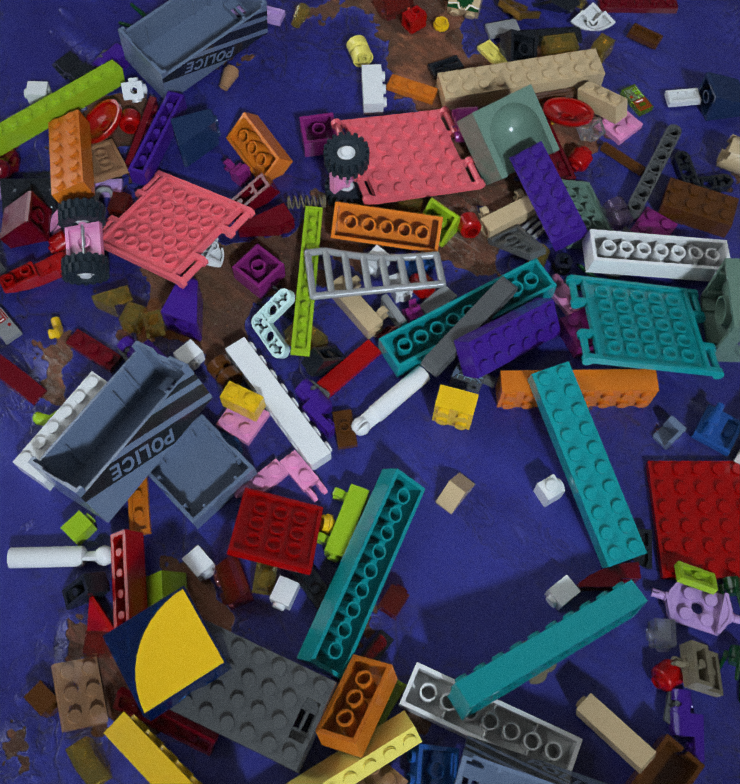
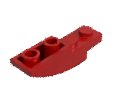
(33, 275)

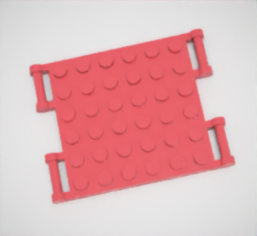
(410, 156)
(172, 227)

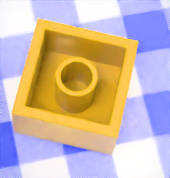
(454, 407)

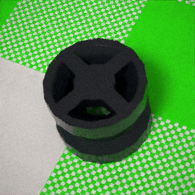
(564, 268)

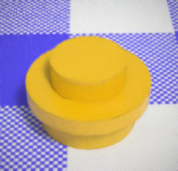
(441, 24)
(327, 523)

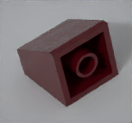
(26, 221)

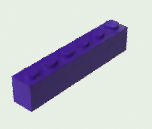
(157, 139)

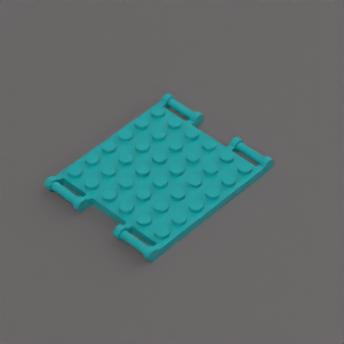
(643, 326)

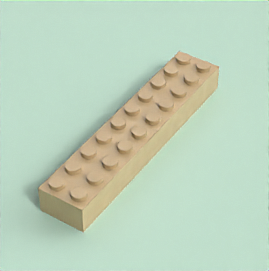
(492, 82)

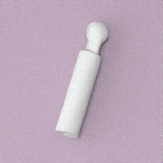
(390, 400)
(56, 556)

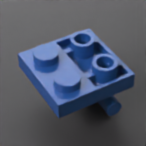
(717, 429)

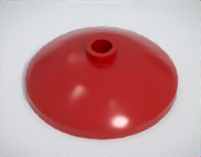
(568, 112)
(104, 120)

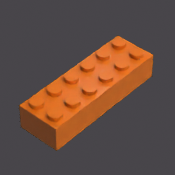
(71, 157)
(386, 227)

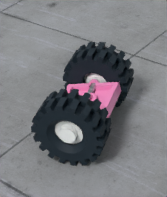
(345, 158)
(84, 241)

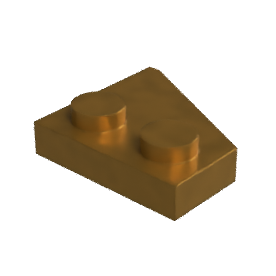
(518, 10)

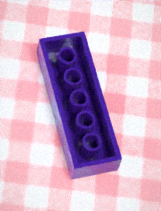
(548, 196)
(507, 337)

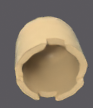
(730, 158)

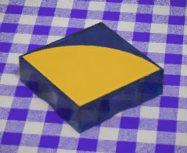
(166, 653)

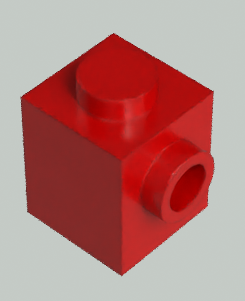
(414, 19)

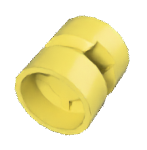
(359, 51)

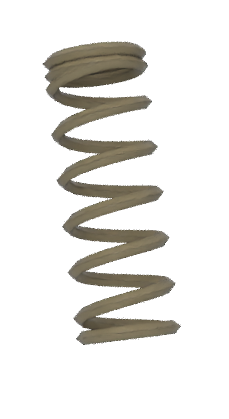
(307, 198)

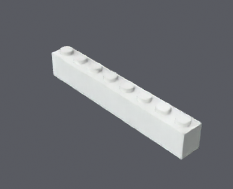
(281, 407)

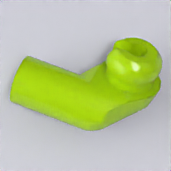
(41, 418)

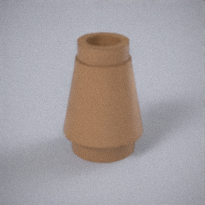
(228, 77)

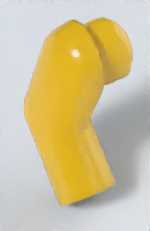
(57, 330)

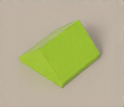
(450, 220)
(162, 584)

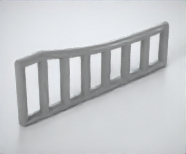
(364, 258)

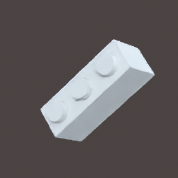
(373, 89)

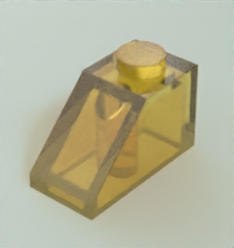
(88, 761)

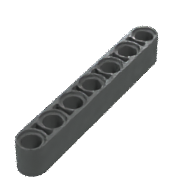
(653, 170)
(477, 316)

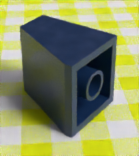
(719, 97)
(196, 135)

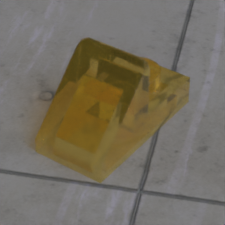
(108, 300)
(264, 579)

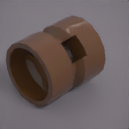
(223, 371)

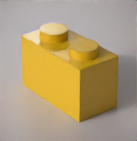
(242, 401)

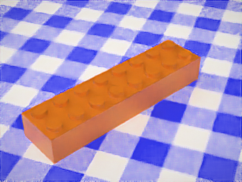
(598, 388)

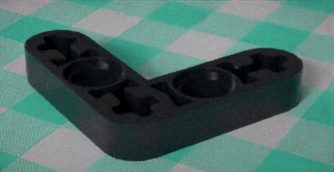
(699, 181)

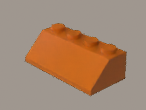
(258, 147)

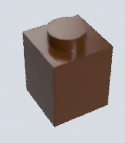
(42, 699)

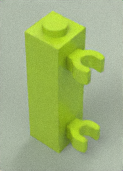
(353, 506)

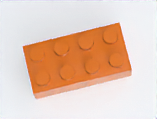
(357, 705)

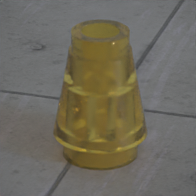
(301, 13)

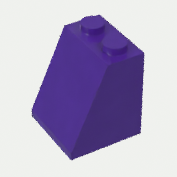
(185, 310)

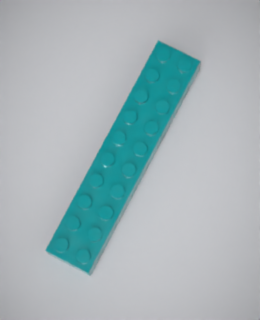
(412, 342)
(586, 465)
(361, 574)
(545, 648)

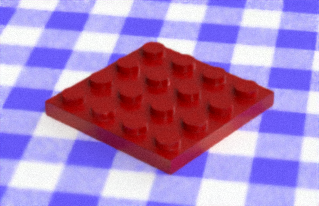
(276, 531)

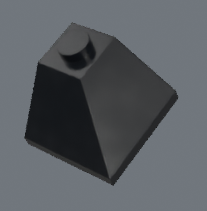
(557, 5)
(518, 45)

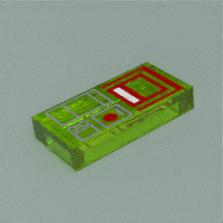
(637, 100)

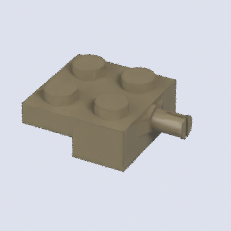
(699, 668)

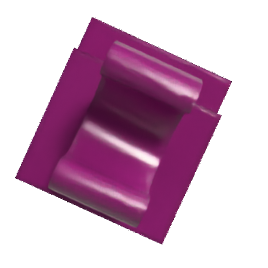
(239, 174)
(413, 311)

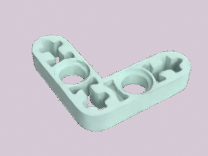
(268, 320)

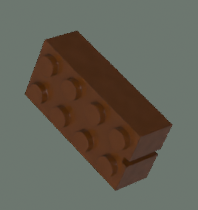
(698, 207)
(668, 766)

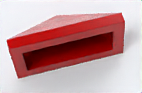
(97, 617)

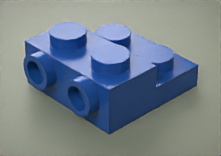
(432, 764)

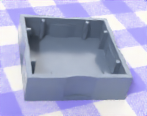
(201, 472)

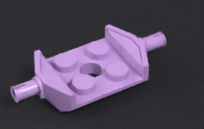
(716, 608)

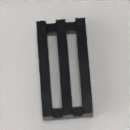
(447, 66)

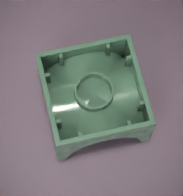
(722, 311)

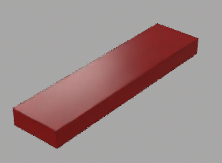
(349, 367)

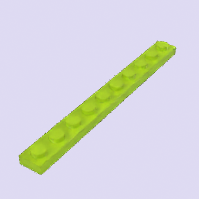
(304, 305)

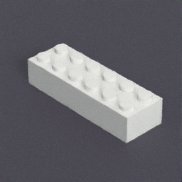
(56, 425)

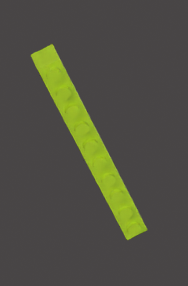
(67, 99)

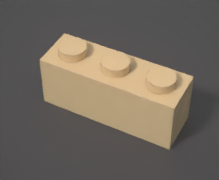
(603, 101)

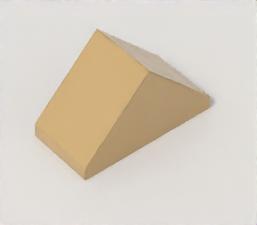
(454, 492)

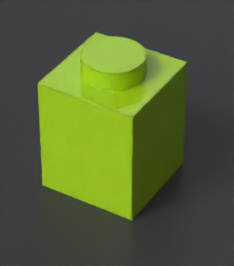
(79, 527)

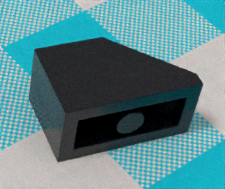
(322, 360)
(84, 587)

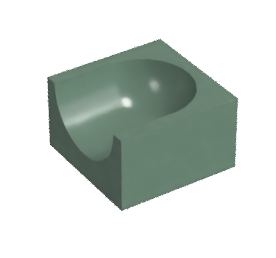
(505, 130)

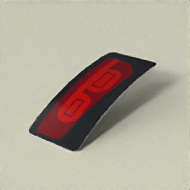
(377, 646)

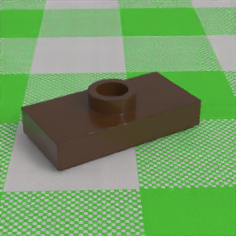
(645, 36)
(345, 435)

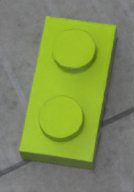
(696, 577)

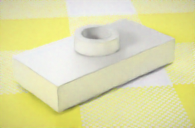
(682, 97)

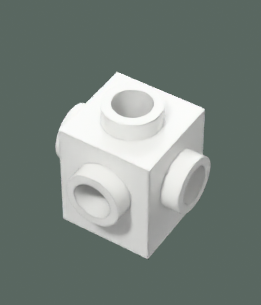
(129, 94)

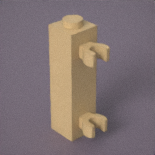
(508, 216)
(359, 311)
(615, 732)

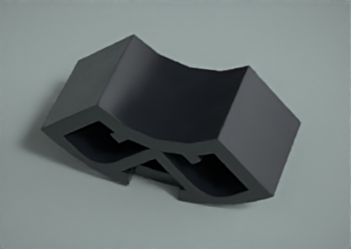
(71, 67)

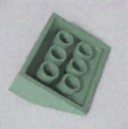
(587, 206)

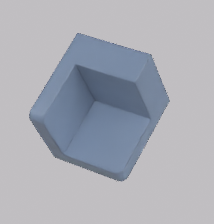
(669, 432)

